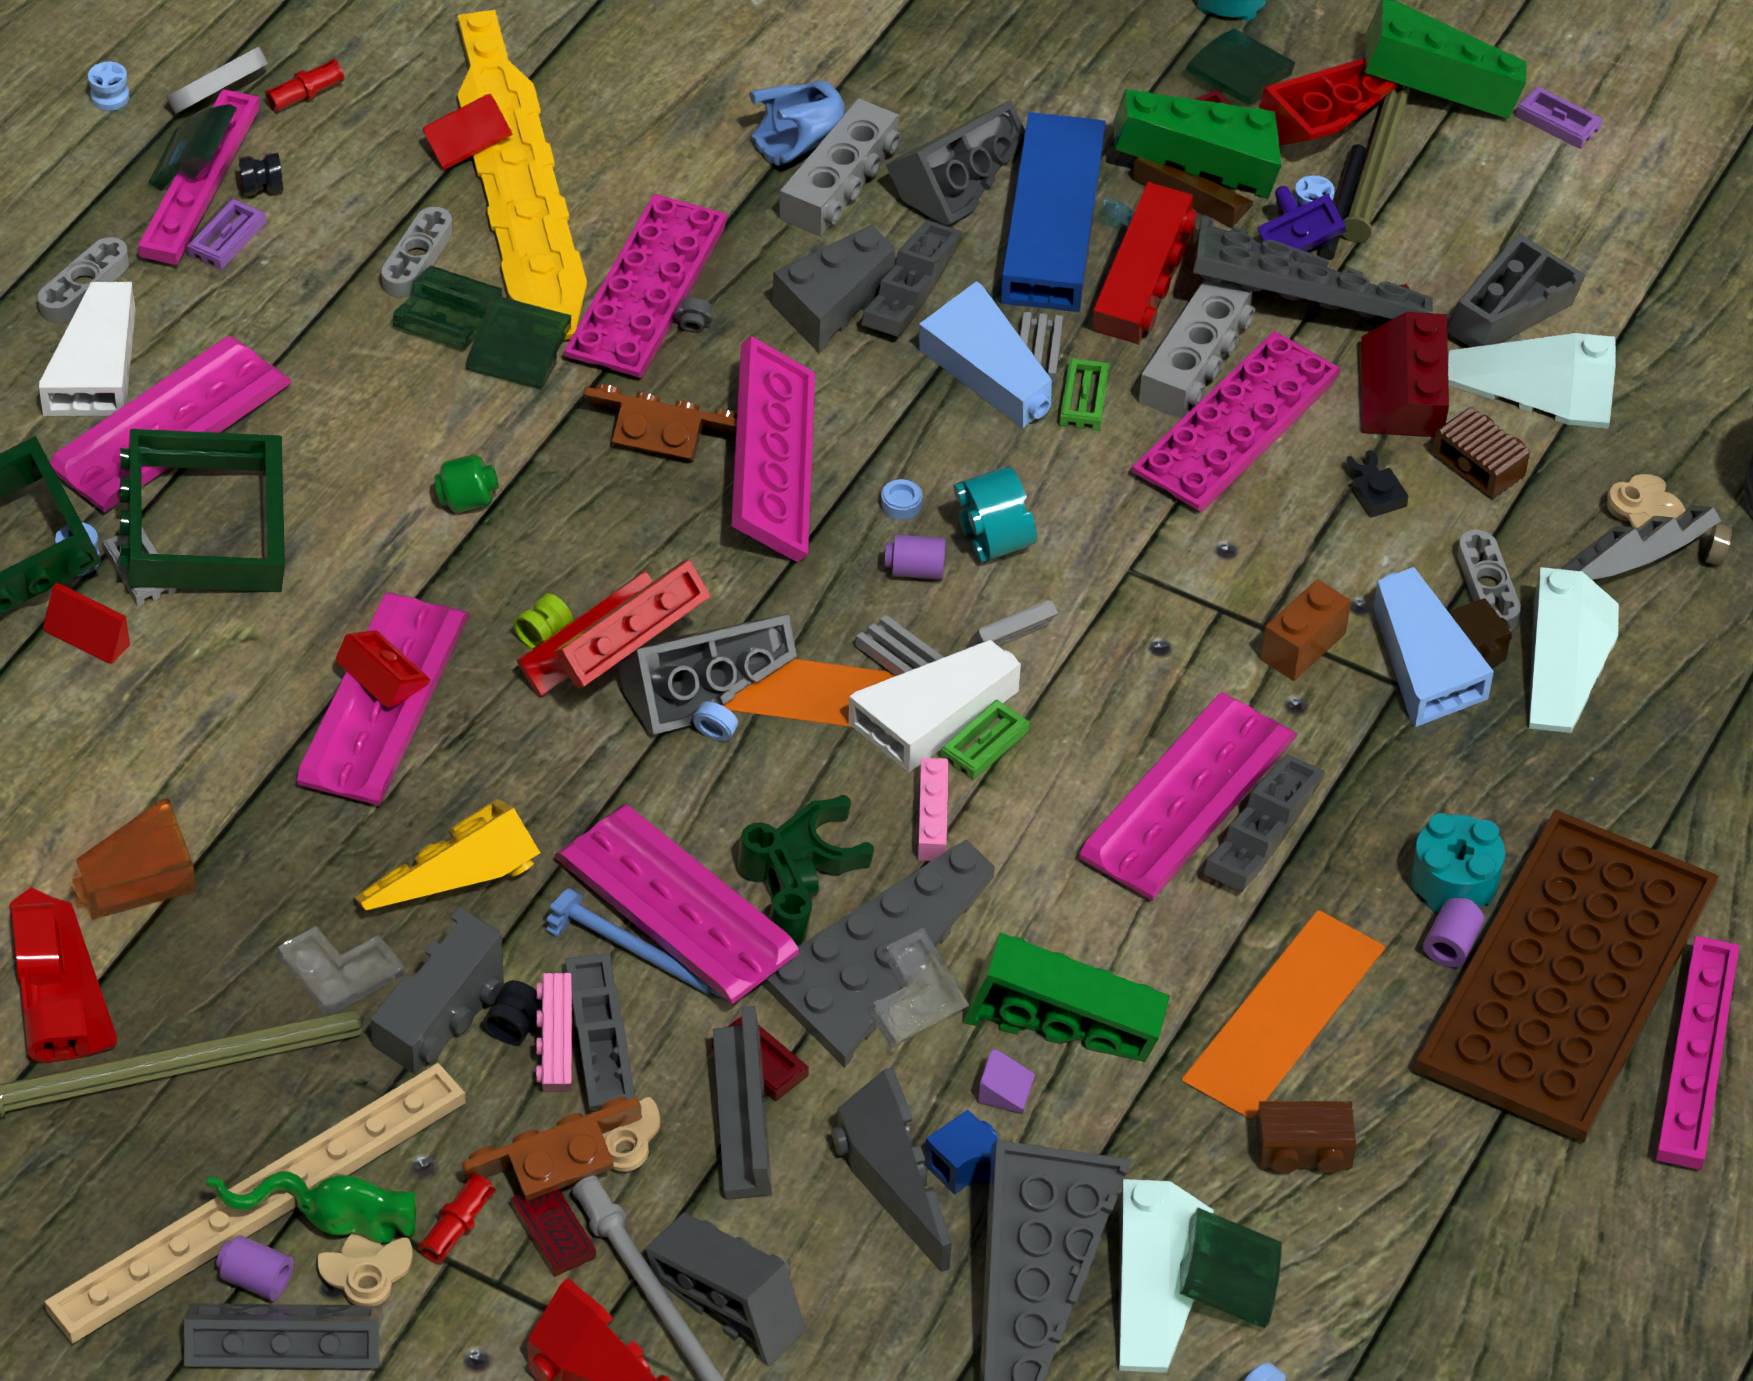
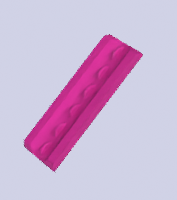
(646, 285)
(196, 398)
(1237, 421)
(359, 736)
(1186, 795)
(678, 903)

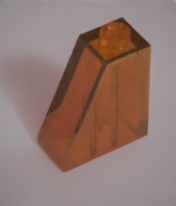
(136, 865)

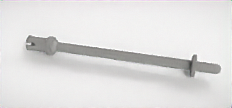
(608, 1221)

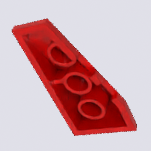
(1323, 101)
(578, 1345)

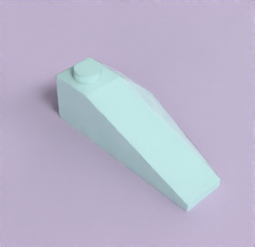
(1554, 374)
(1570, 643)
(1151, 1248)

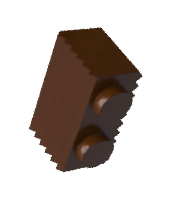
(1481, 452)
(1305, 1135)

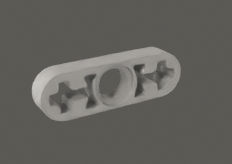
(217, 80)
(416, 236)
(89, 263)
(1492, 566)

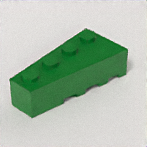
(1441, 60)
(1201, 136)
(1065, 1000)

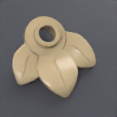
(1642, 499)
(633, 1137)
(364, 1264)

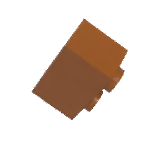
(1305, 630)

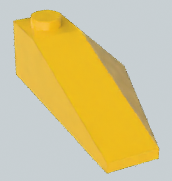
(481, 850)

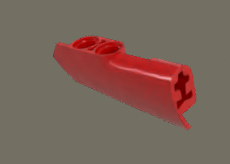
(58, 982)

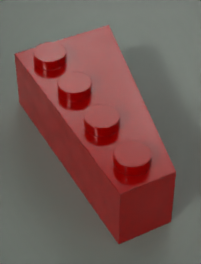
(1145, 263)

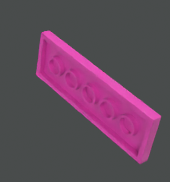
(773, 449)

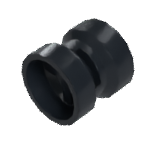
(261, 174)
(511, 1016)

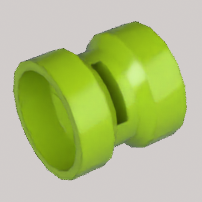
(543, 621)

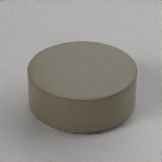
(1718, 544)

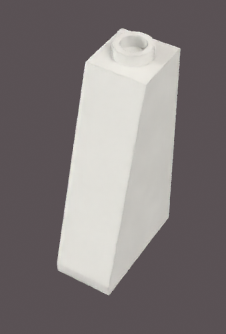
(94, 355)
(931, 704)

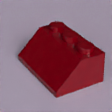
(1405, 376)

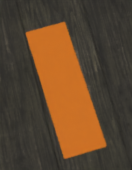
(806, 691)
(1283, 1014)

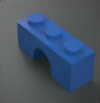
(961, 1152)

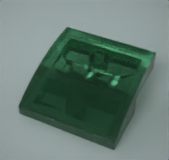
(1240, 66)
(192, 145)
(445, 307)
(518, 342)
(1231, 1268)

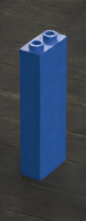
(1053, 212)

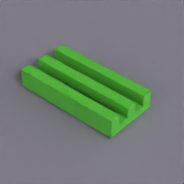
(1081, 416)
(1007, 730)

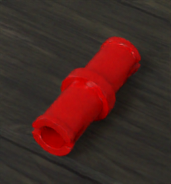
(304, 85)
(456, 1219)

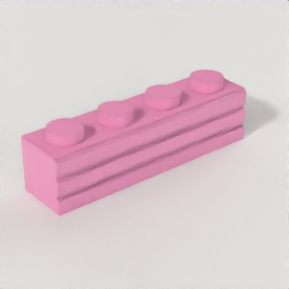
(933, 808)
(556, 1032)

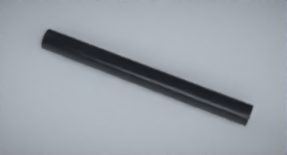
(1345, 195)

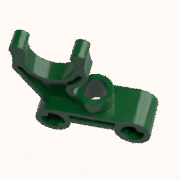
(789, 859)

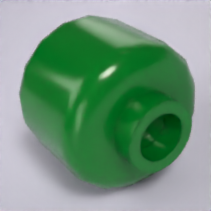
(466, 483)

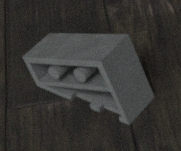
(832, 284)
(1514, 294)
(444, 994)
(731, 1281)

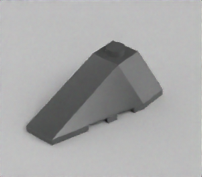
(955, 168)
(677, 674)
(880, 1154)

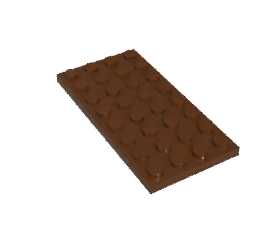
(1567, 975)

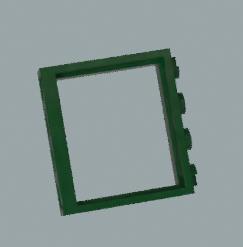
(203, 451)
(57, 563)

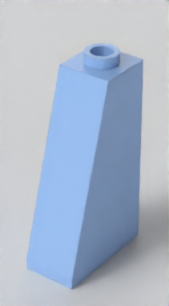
(987, 355)
(1428, 650)

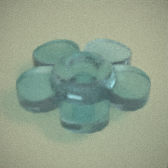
(1119, 210)

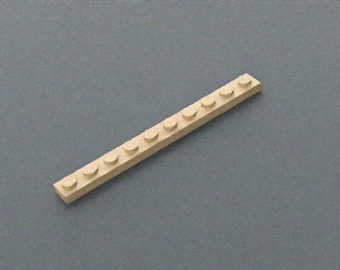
(205, 1230)

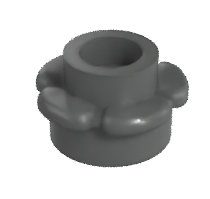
(694, 314)

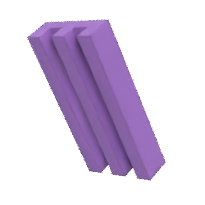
(1558, 117)
(232, 236)

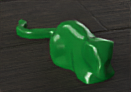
(336, 1204)

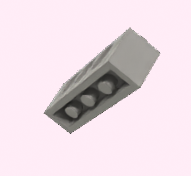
(839, 167)
(1196, 347)

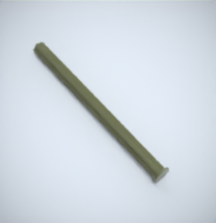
(1358, 223)
(178, 1060)

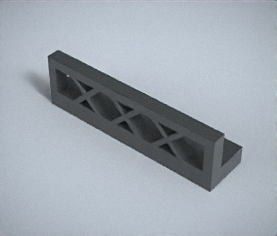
(742, 1108)
(282, 1335)

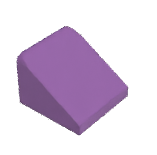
(1005, 1083)

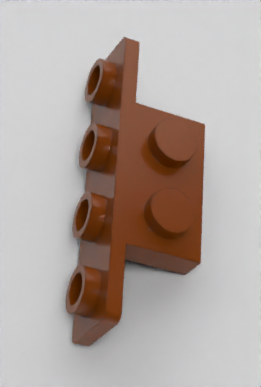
(656, 426)
(558, 1155)

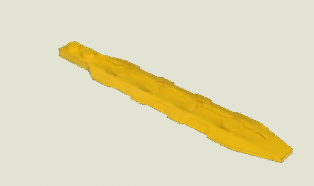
(520, 179)

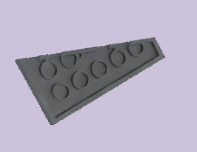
(1296, 274)
(844, 965)
(1039, 1248)

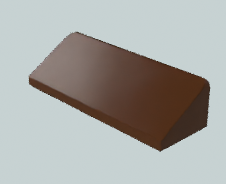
(1207, 196)

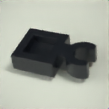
(1375, 489)

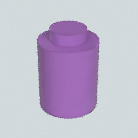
(916, 556)
(1454, 932)
(255, 1267)

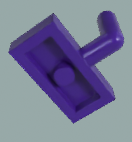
(1304, 225)

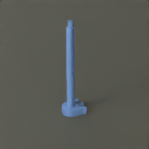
(569, 907)

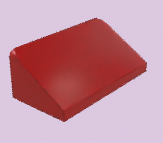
(467, 131)
(86, 624)
(380, 667)

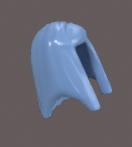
(795, 119)

